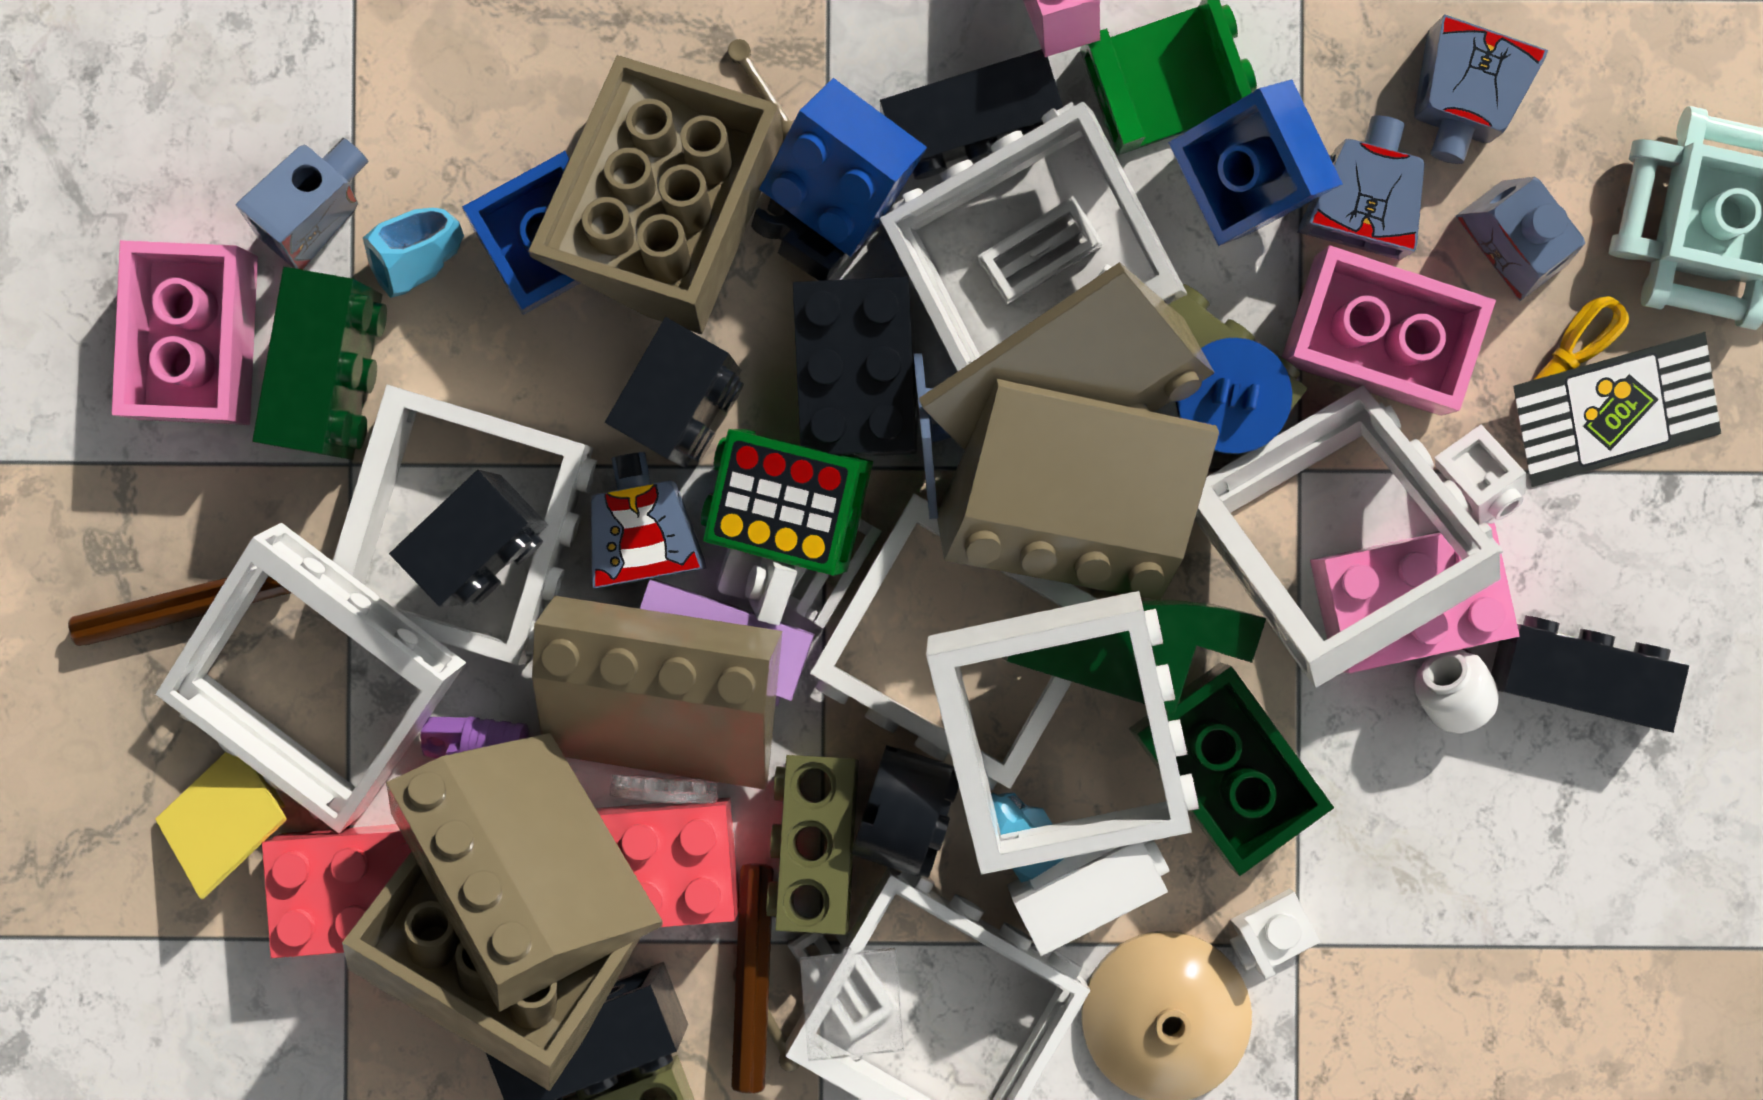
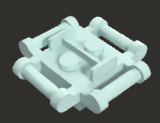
(1707, 220)

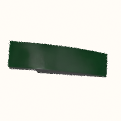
(1110, 662)

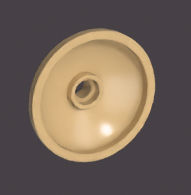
(1160, 979)

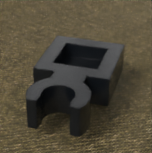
(799, 242)

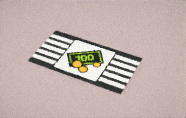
(1617, 409)

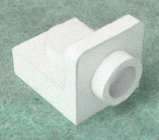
(1484, 475)
(760, 581)
(1272, 933)

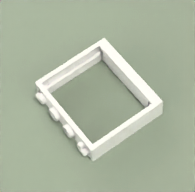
(969, 180)
(1412, 465)
(377, 484)
(356, 613)
(1039, 631)
(888, 712)
(872, 1083)

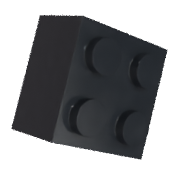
(470, 541)

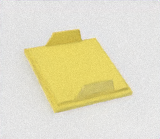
(220, 821)

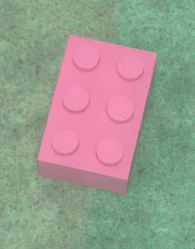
(1388, 331)
(184, 332)
(1368, 578)

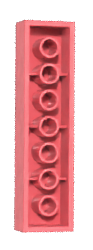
(328, 879)

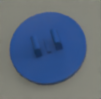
(1243, 398)

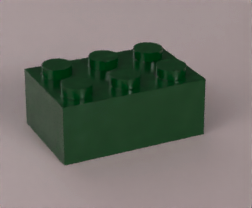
(319, 364)
(1242, 768)

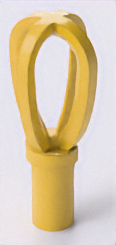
(1564, 358)

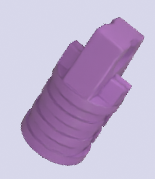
(458, 734)

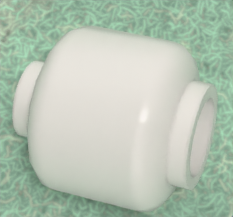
(1456, 691)

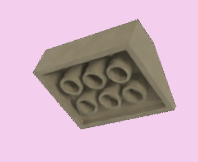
(660, 191)
(1099, 343)
(1076, 491)
(657, 690)
(520, 863)
(417, 957)

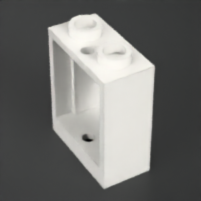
(1088, 892)

